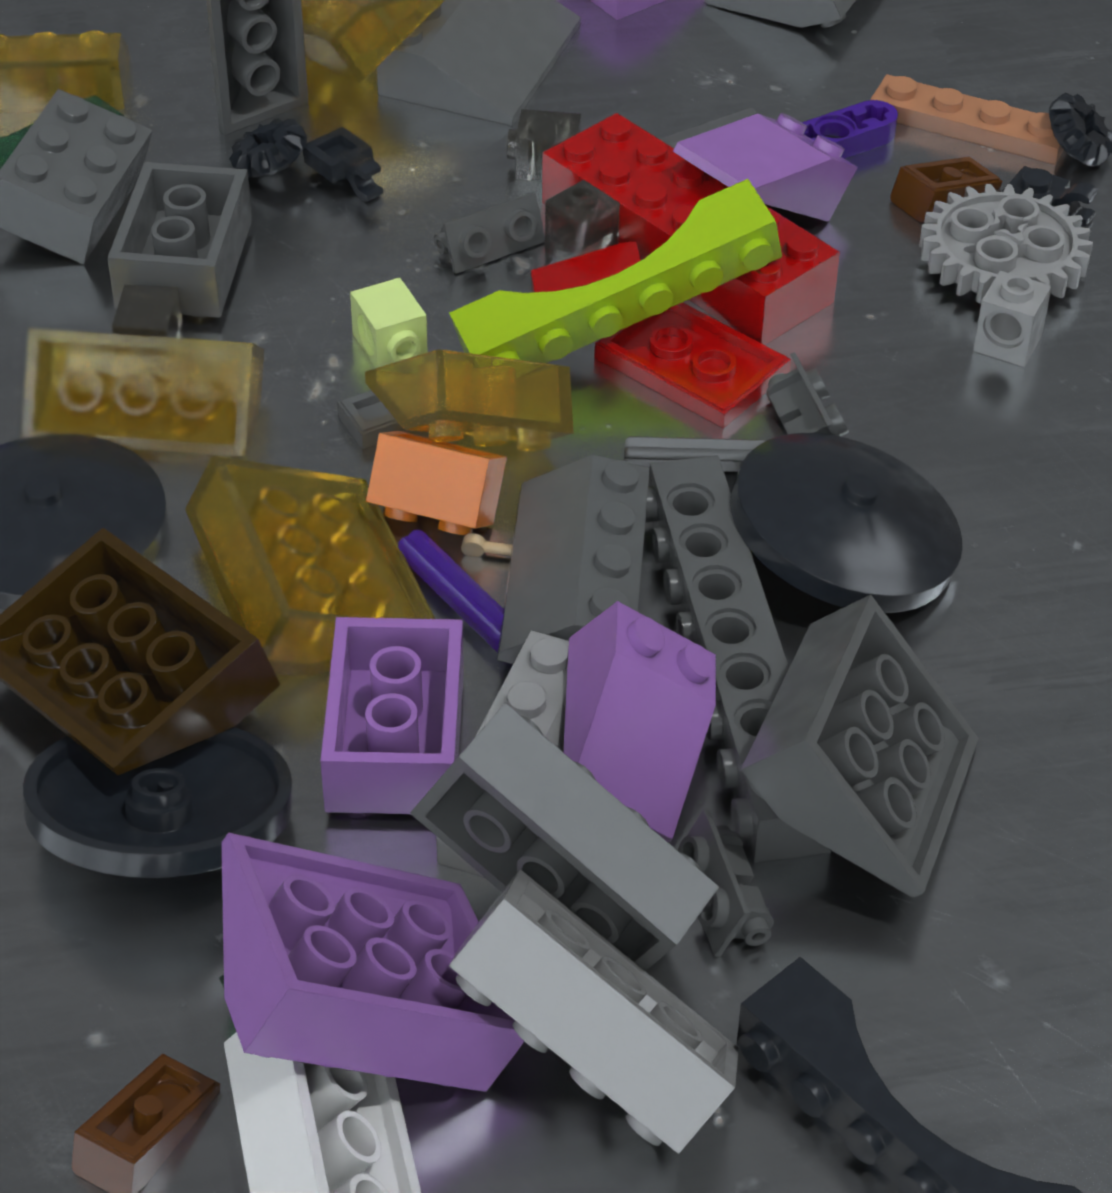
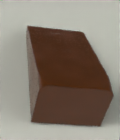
(928, 182)
(141, 1126)

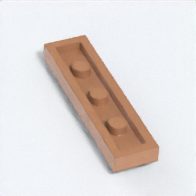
(970, 118)

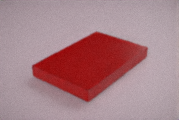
(694, 362)

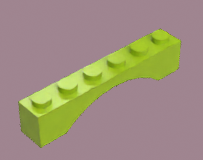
(715, 244)

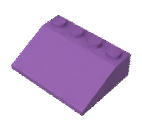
(353, 967)

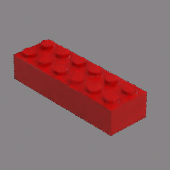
(657, 197)

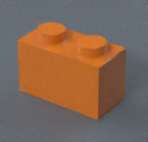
(435, 481)

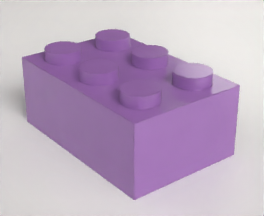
(390, 712)

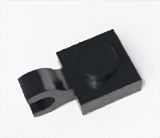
(342, 157)
(1045, 183)

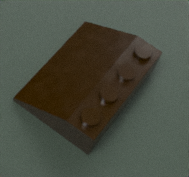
(129, 657)

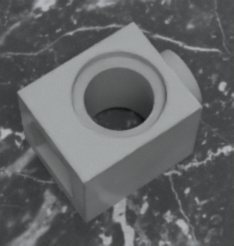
(1012, 318)

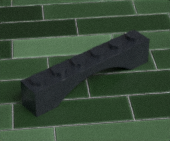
(810, 1043)

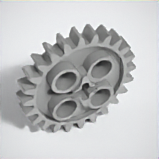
(1004, 232)

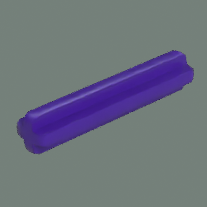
(453, 585)

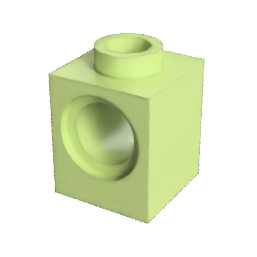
(388, 322)

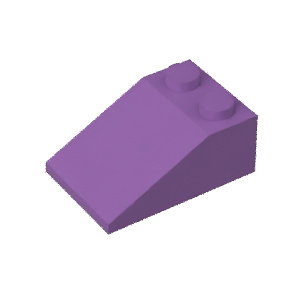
(778, 161)
(638, 711)

